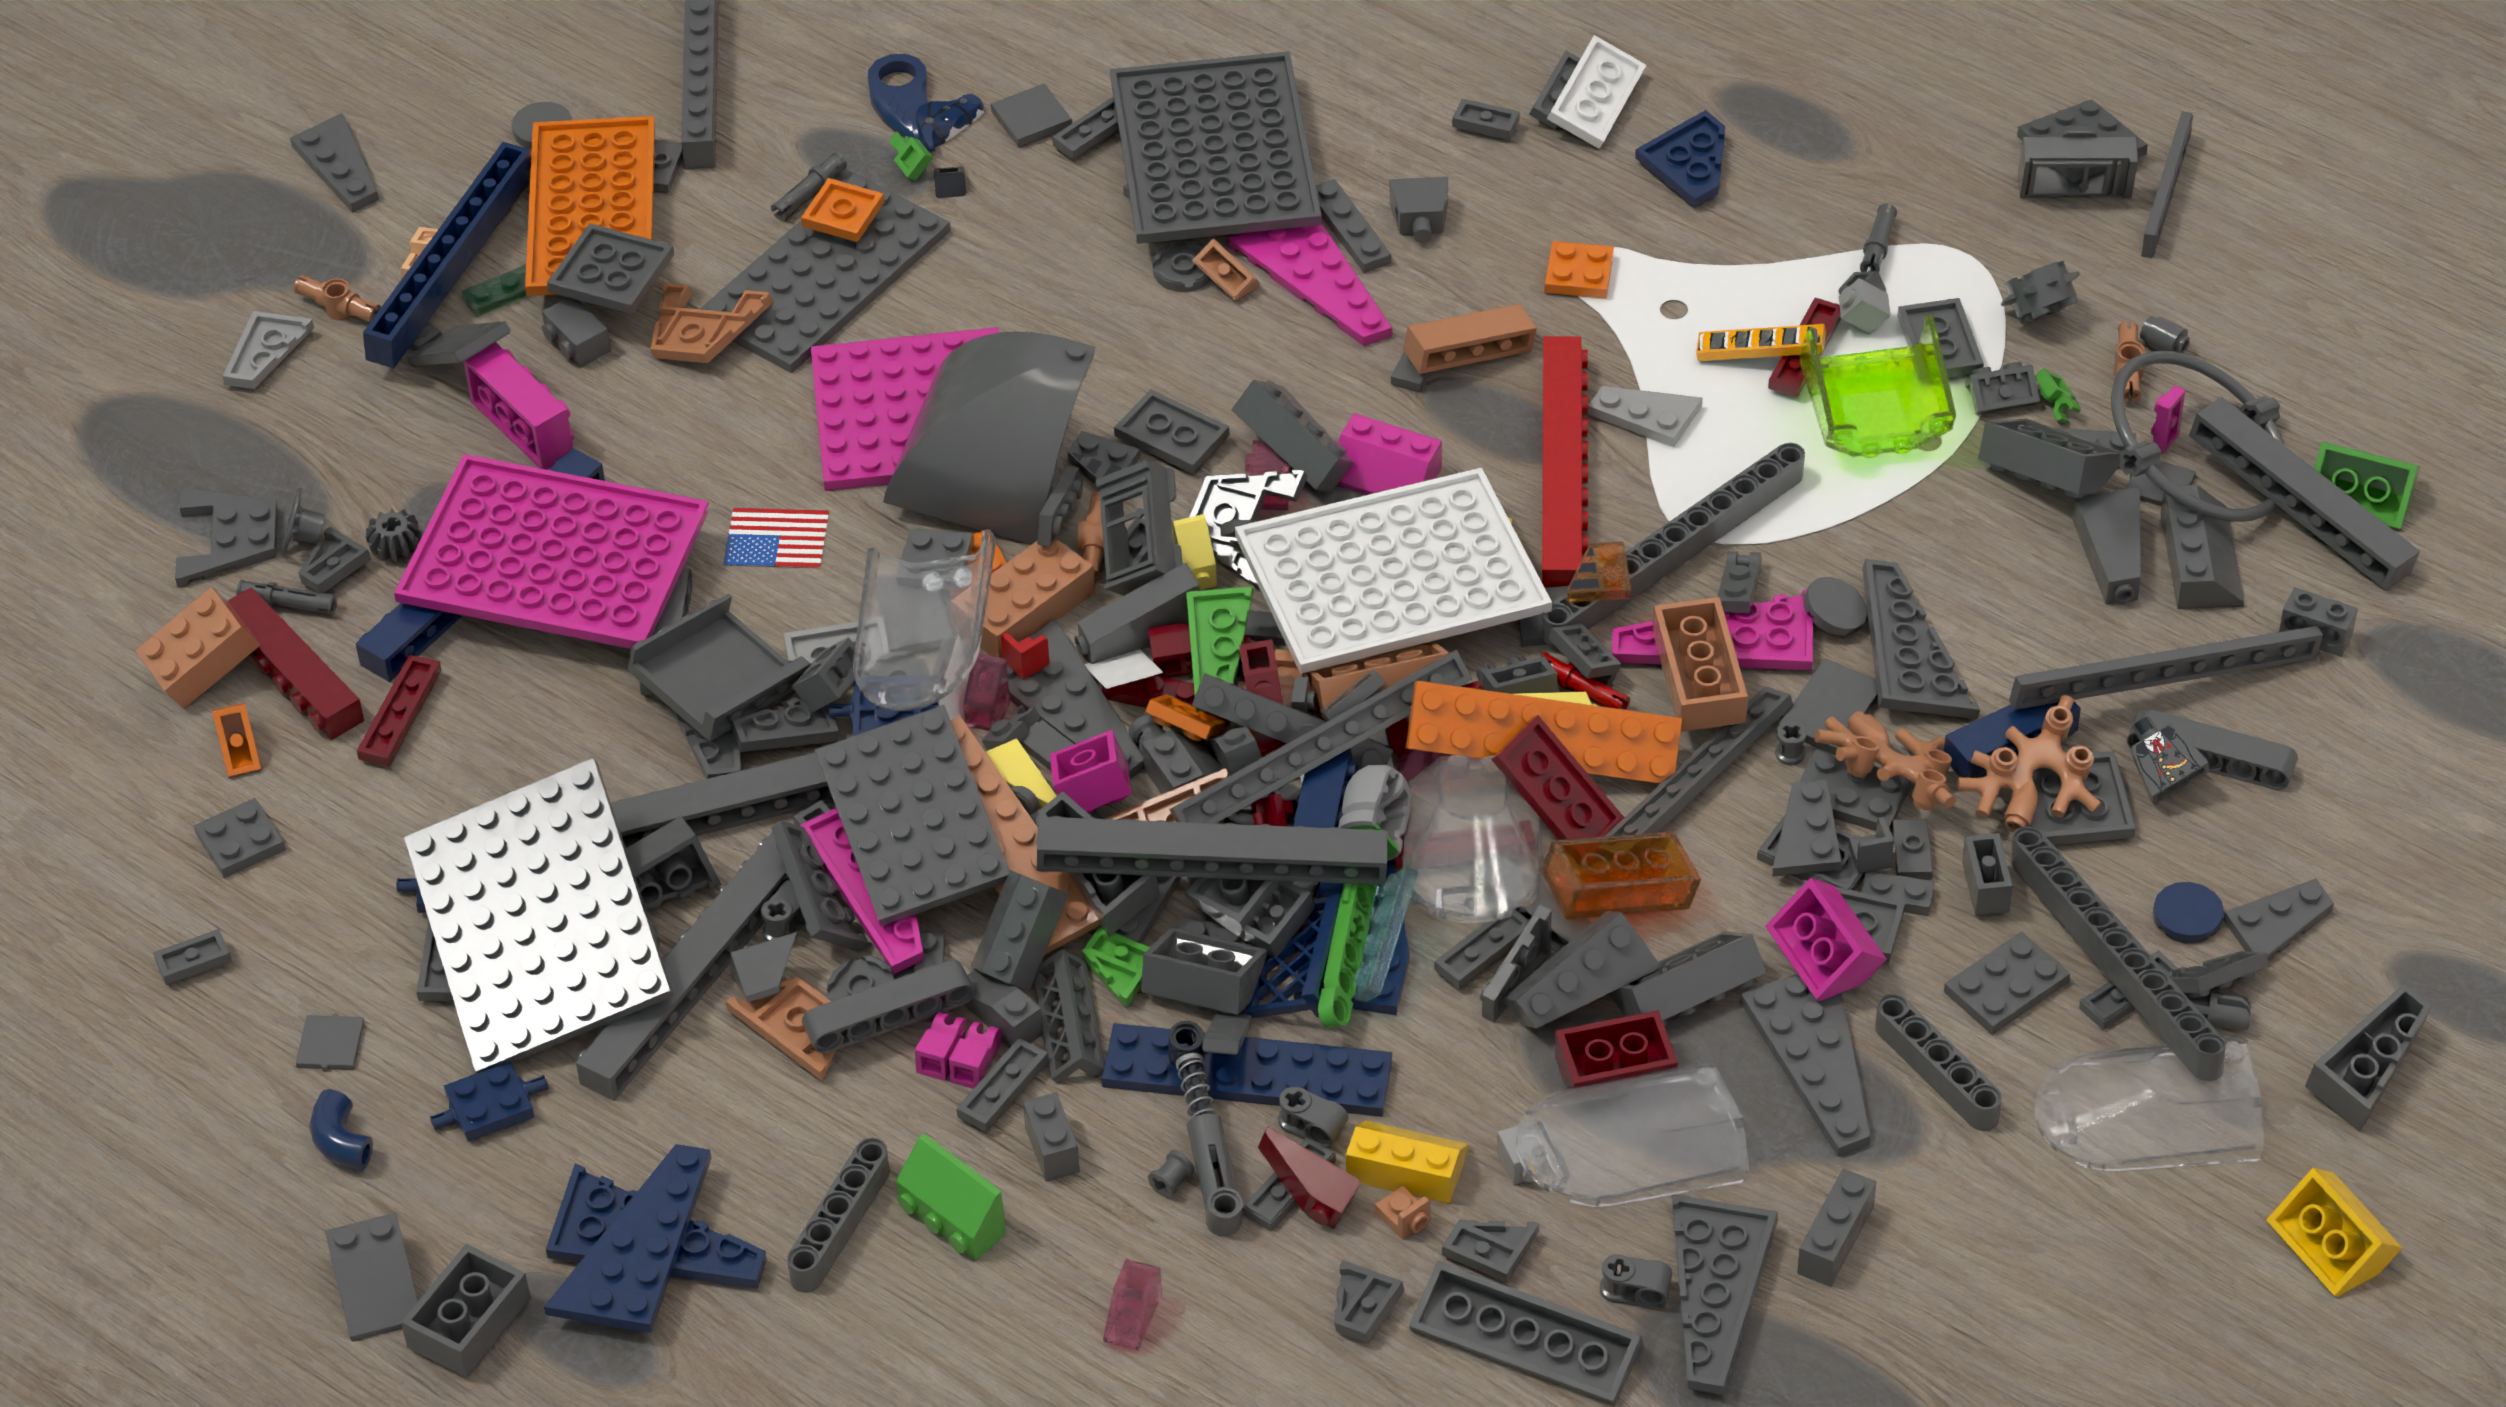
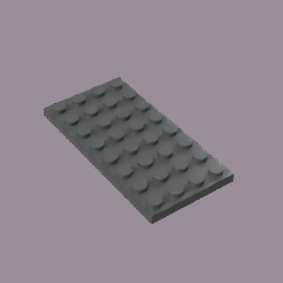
(826, 279)

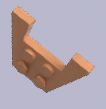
(699, 333)

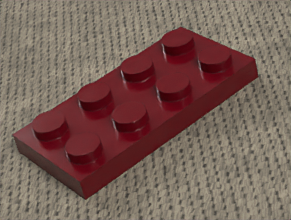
(1555, 784)

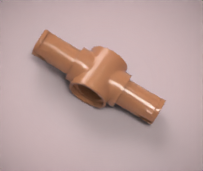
(336, 298)
(2126, 350)
(1091, 535)

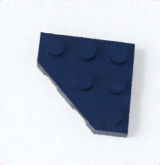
(1688, 157)

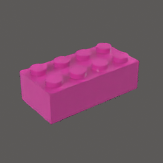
(519, 405)

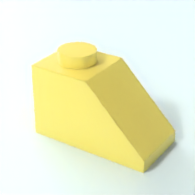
(1196, 549)

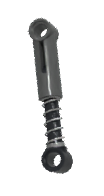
(1205, 1132)

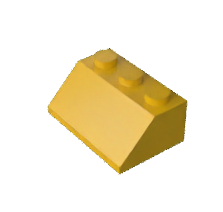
(1406, 1158)
(2333, 1232)

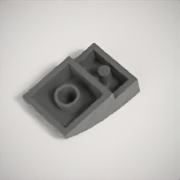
(1255, 910)

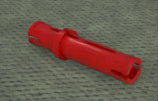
(1569, 677)

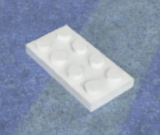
(1596, 92)

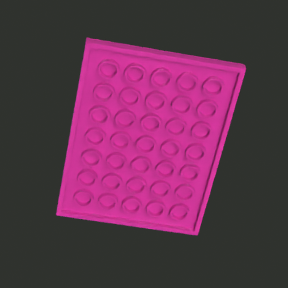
(552, 552)

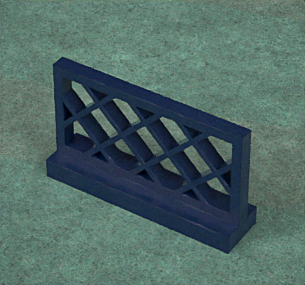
(1312, 978)

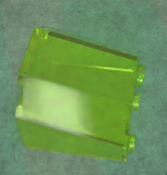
(1880, 397)

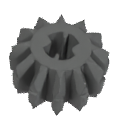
(393, 535)

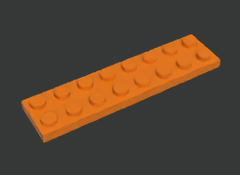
(1598, 737)

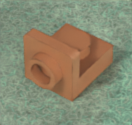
(1404, 1212)

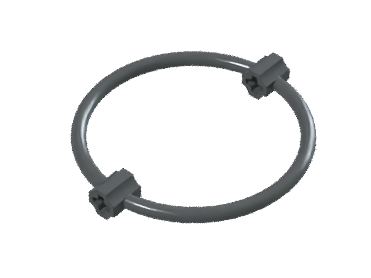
(2145, 456)

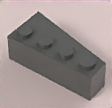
(1293, 433)
(1585, 969)
(2365, 1060)

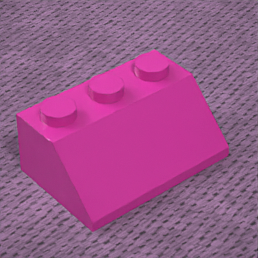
(1387, 456)
(1825, 940)

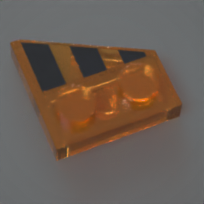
(1601, 574)

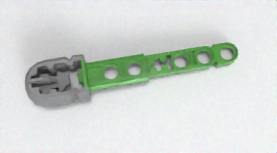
(1376, 800)

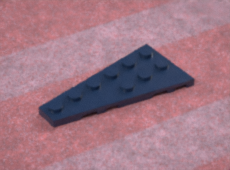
(633, 1260)

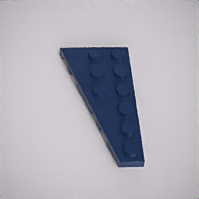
(705, 1255)

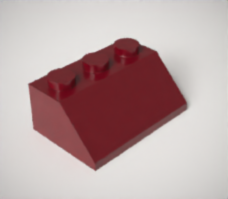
(1613, 1049)

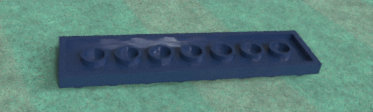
(1256, 1074)

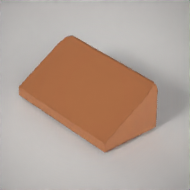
(1225, 270)

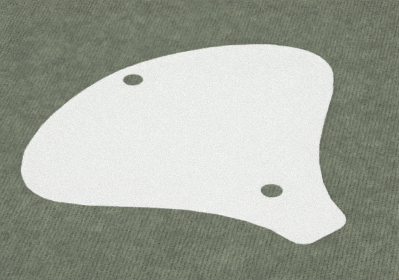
(1745, 418)

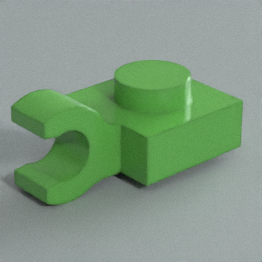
(911, 156)
(2056, 390)

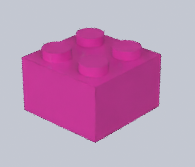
(1092, 772)

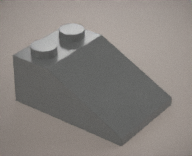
(372, 1275)

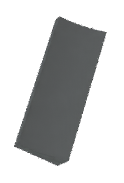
(1526, 1333)

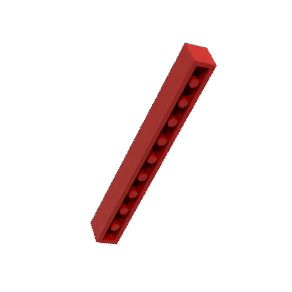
(1563, 459)

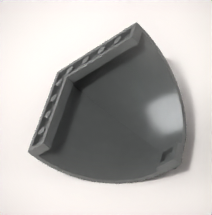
(992, 432)

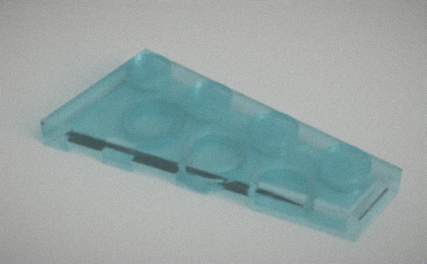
(1383, 932)

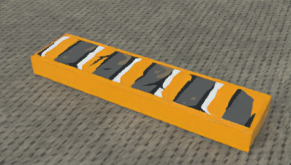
(1757, 342)

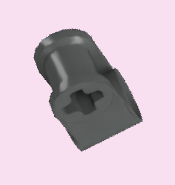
(782, 913)
(1314, 1118)
(1639, 1281)

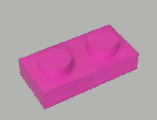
(2168, 417)

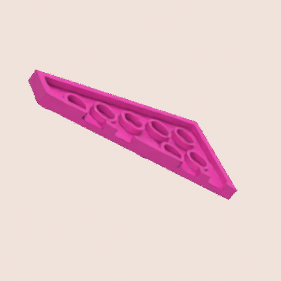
(1316, 271)
(897, 941)

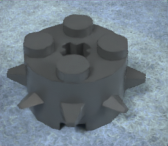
(2041, 292)

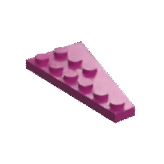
(1769, 637)

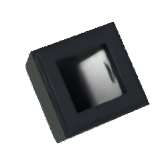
(949, 182)

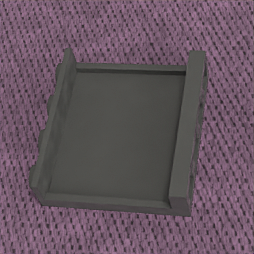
(713, 669)

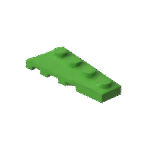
(1216, 631)

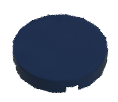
(2188, 912)

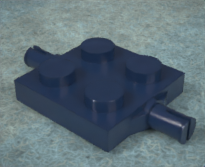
(867, 716)
(488, 1101)

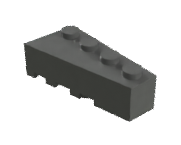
(670, 864)
(1111, 896)

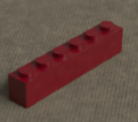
(298, 669)

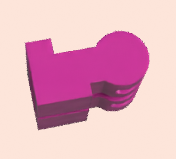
(947, 1052)

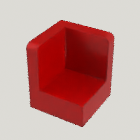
(1027, 655)

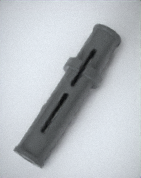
(808, 186)
(1876, 246)
(291, 598)

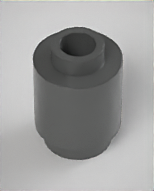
(2164, 335)

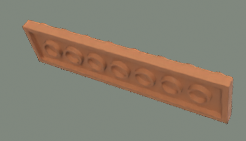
(1018, 839)

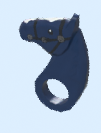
(907, 107)

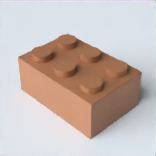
(197, 647)

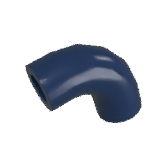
(333, 1137)

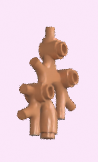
(1869, 743)
(2016, 772)

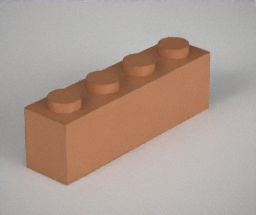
(1469, 338)

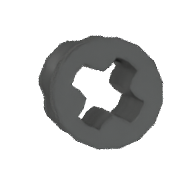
(1790, 744)
(1171, 1173)

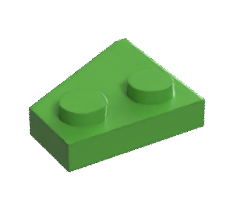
(1117, 963)

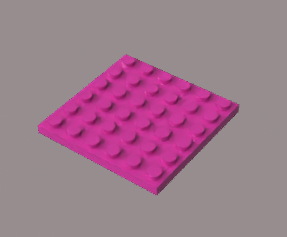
(871, 400)

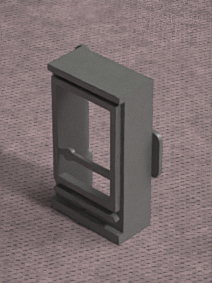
(2077, 150)
(1158, 491)

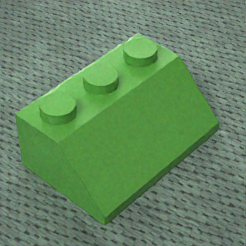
(2372, 480)
(951, 1198)

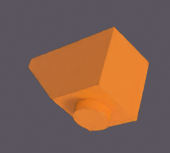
(236, 739)

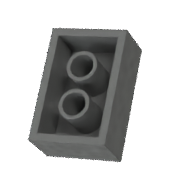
(466, 1310)

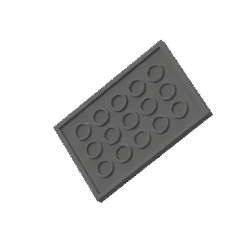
(912, 815)

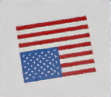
(776, 537)

